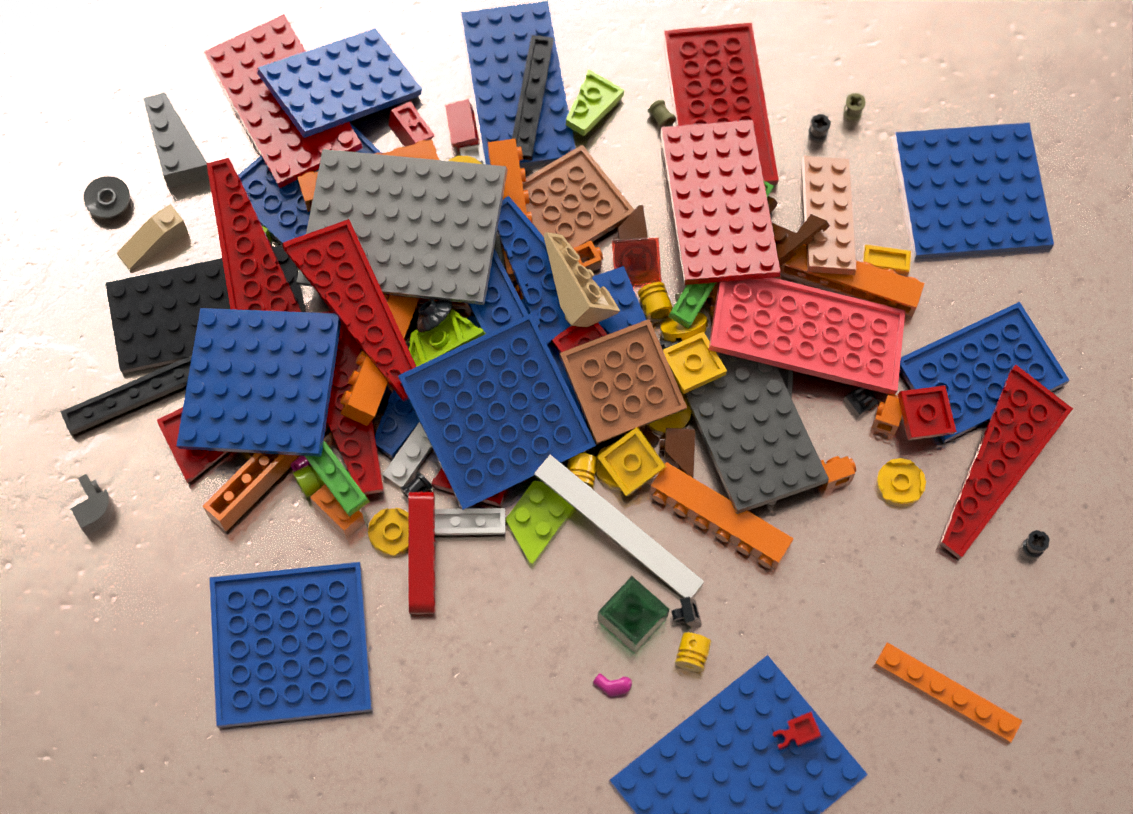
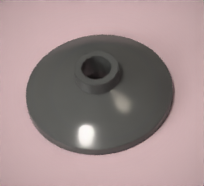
(106, 188)

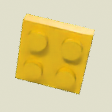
(693, 363)
(632, 461)

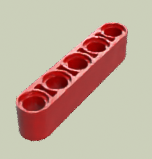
(421, 552)

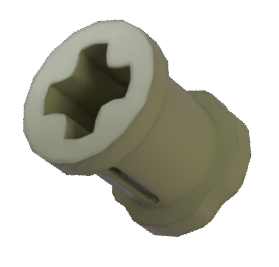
(856, 108)
(661, 114)

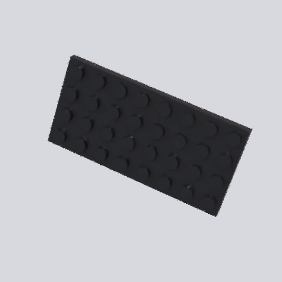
(159, 311)

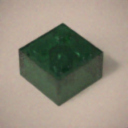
(633, 614)

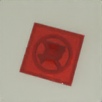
(639, 258)

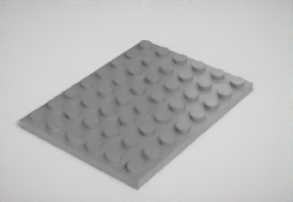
(418, 219)

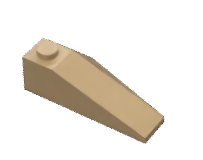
(577, 292)

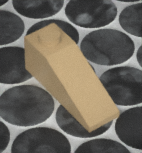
(152, 237)

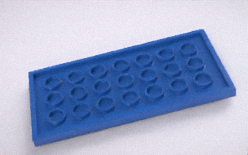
(497, 57)

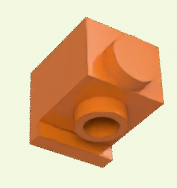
(591, 254)
(888, 415)
(838, 471)

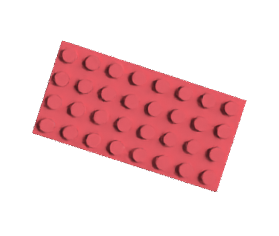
(809, 332)

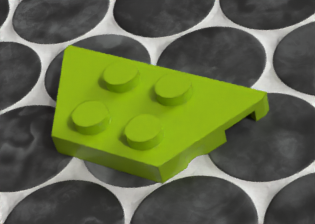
(448, 335)
(537, 519)

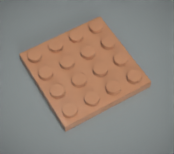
(575, 199)
(622, 381)

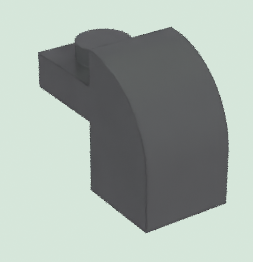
(95, 510)

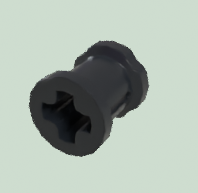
(819, 128)
(418, 484)
(1035, 537)

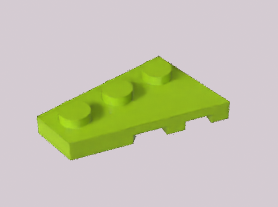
(593, 102)

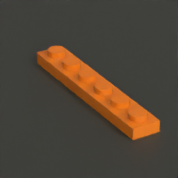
(948, 693)

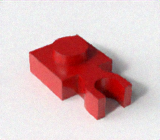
(802, 730)

